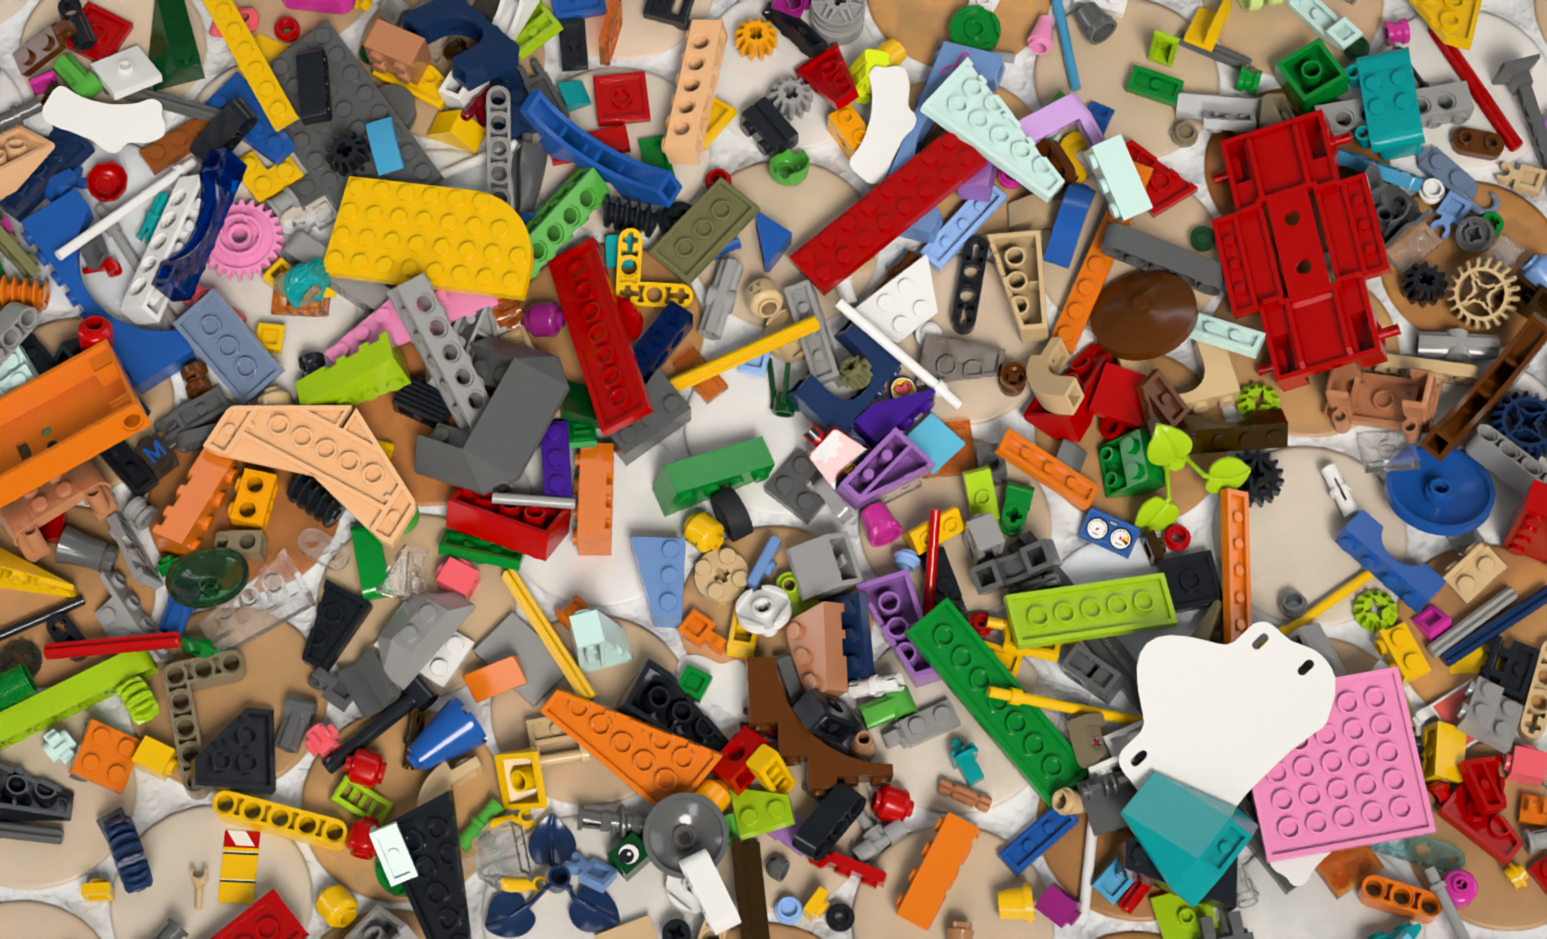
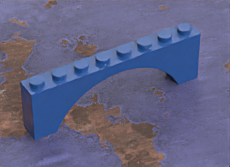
(145, 354)

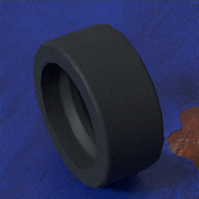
(731, 514)

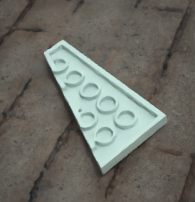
(982, 120)

